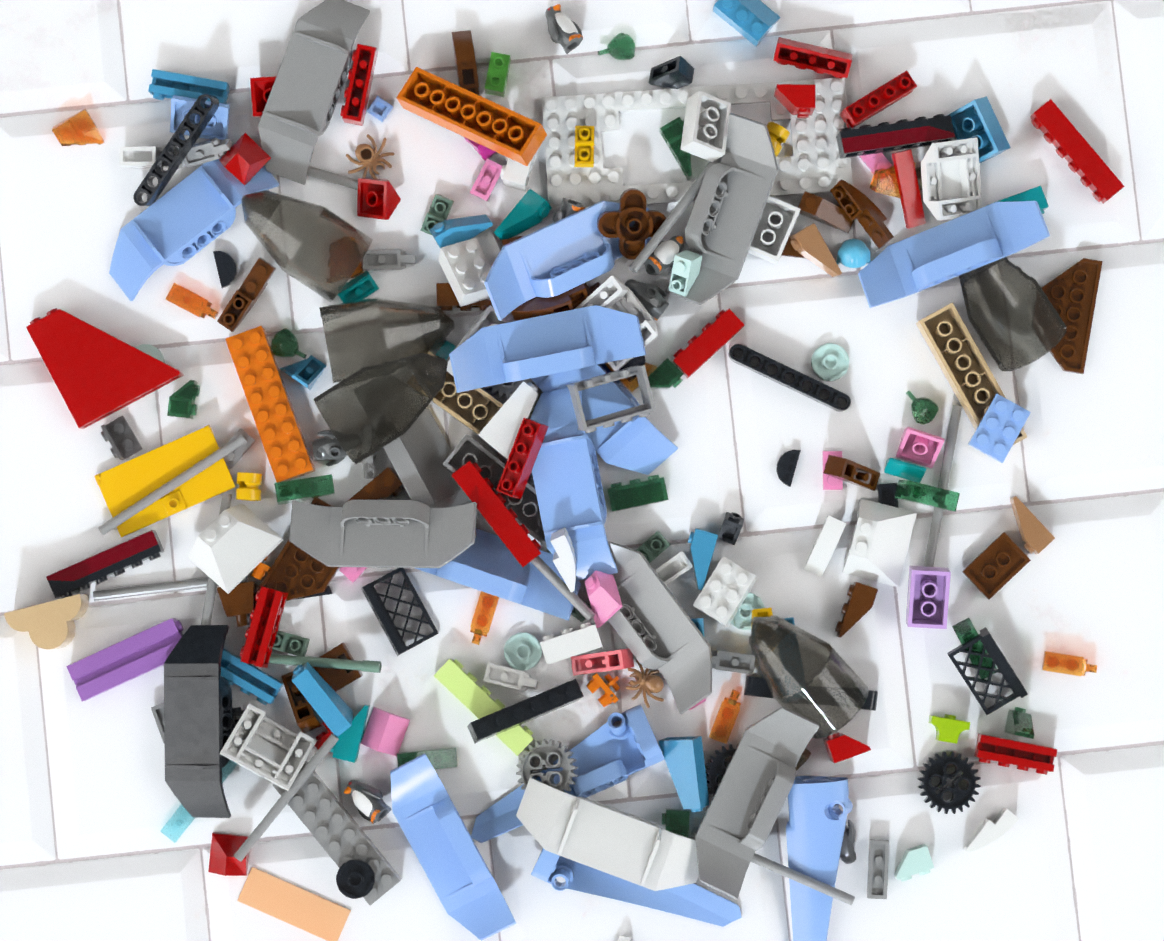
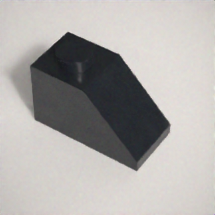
(672, 74)

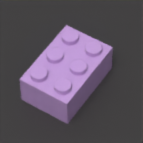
(928, 597)

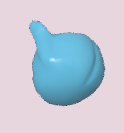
(853, 254)

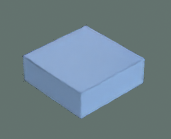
(379, 109)

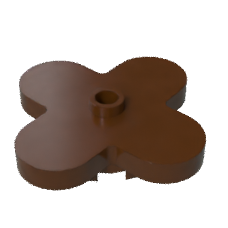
(616, 223)

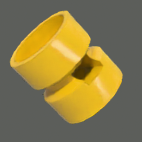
(778, 135)
(248, 486)

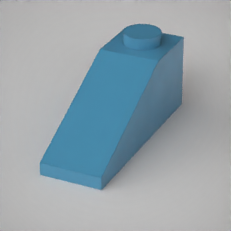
(459, 229)
(701, 550)

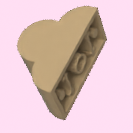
(50, 623)

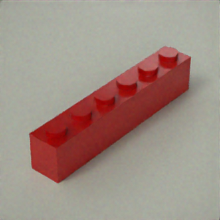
(1076, 151)
(496, 514)

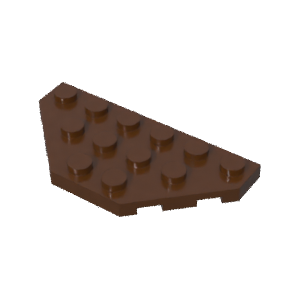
(1074, 299)
(298, 571)

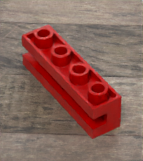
(878, 100)
(708, 343)
(522, 458)
(263, 627)
(1015, 753)

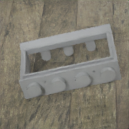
(623, 415)

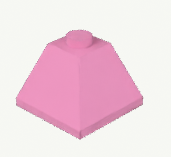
(602, 596)

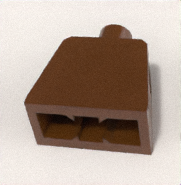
(239, 601)

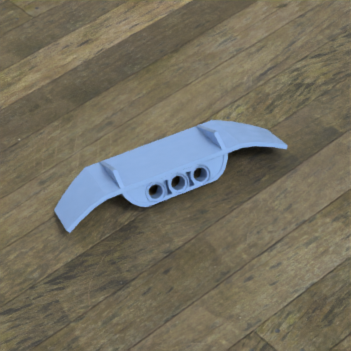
(181, 223)
(952, 250)
(552, 259)
(545, 346)
(627, 445)
(571, 485)
(494, 570)
(447, 849)

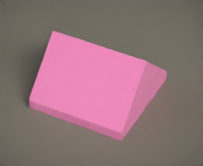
(919, 447)
(385, 732)

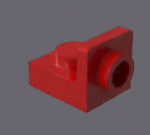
(322, 737)

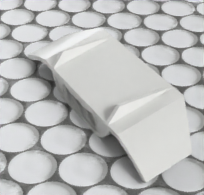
(607, 838)

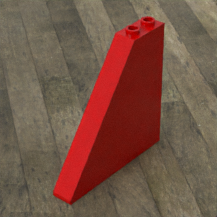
(95, 368)

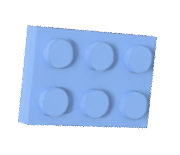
(215, 128)
(999, 428)

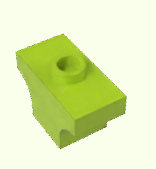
(948, 728)

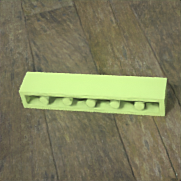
(479, 702)

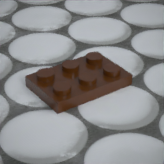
(996, 565)

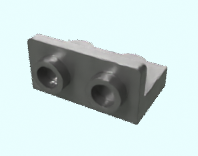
(121, 438)

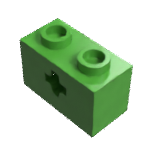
(497, 74)

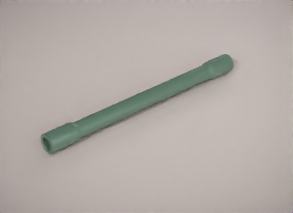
(365, 665)

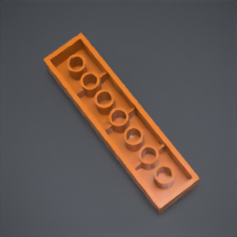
(472, 116)
(270, 404)

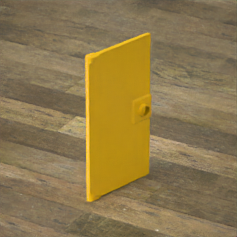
(144, 474)

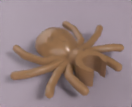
(369, 158)
(647, 682)

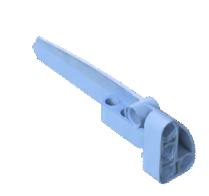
(602, 762)
(814, 848)
(686, 900)

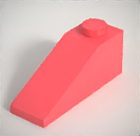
(602, 661)

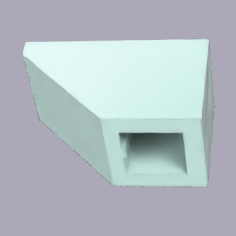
(684, 272)
(914, 861)

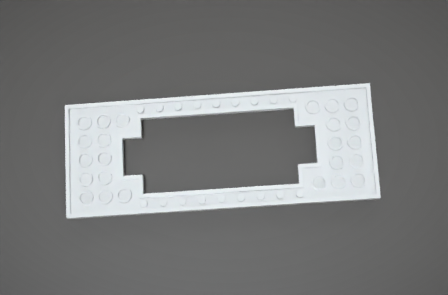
(812, 168)

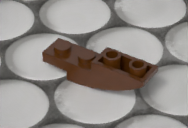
(465, 61)
(860, 207)
(246, 295)
(543, 306)

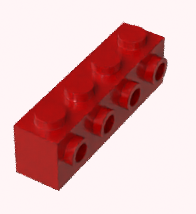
(812, 57)
(360, 84)

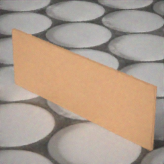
(293, 905)

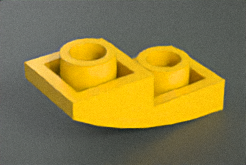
(584, 146)

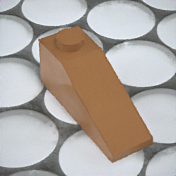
(813, 247)
(1031, 529)

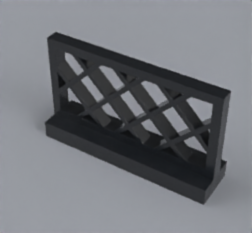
(387, 622)
(1003, 667)

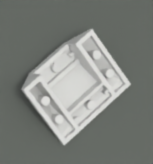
(952, 178)
(617, 296)
(880, 542)
(233, 546)
(267, 748)

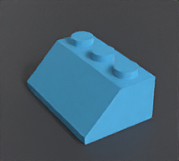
(747, 17)
(980, 122)

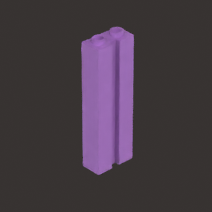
(125, 659)

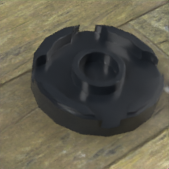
(355, 879)

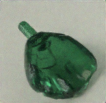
(620, 47)
(286, 344)
(923, 409)

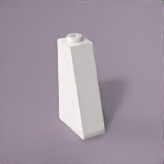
(505, 424)

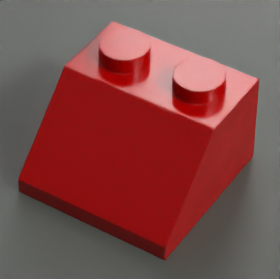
(796, 98)
(843, 747)

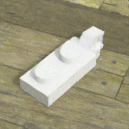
(508, 677)

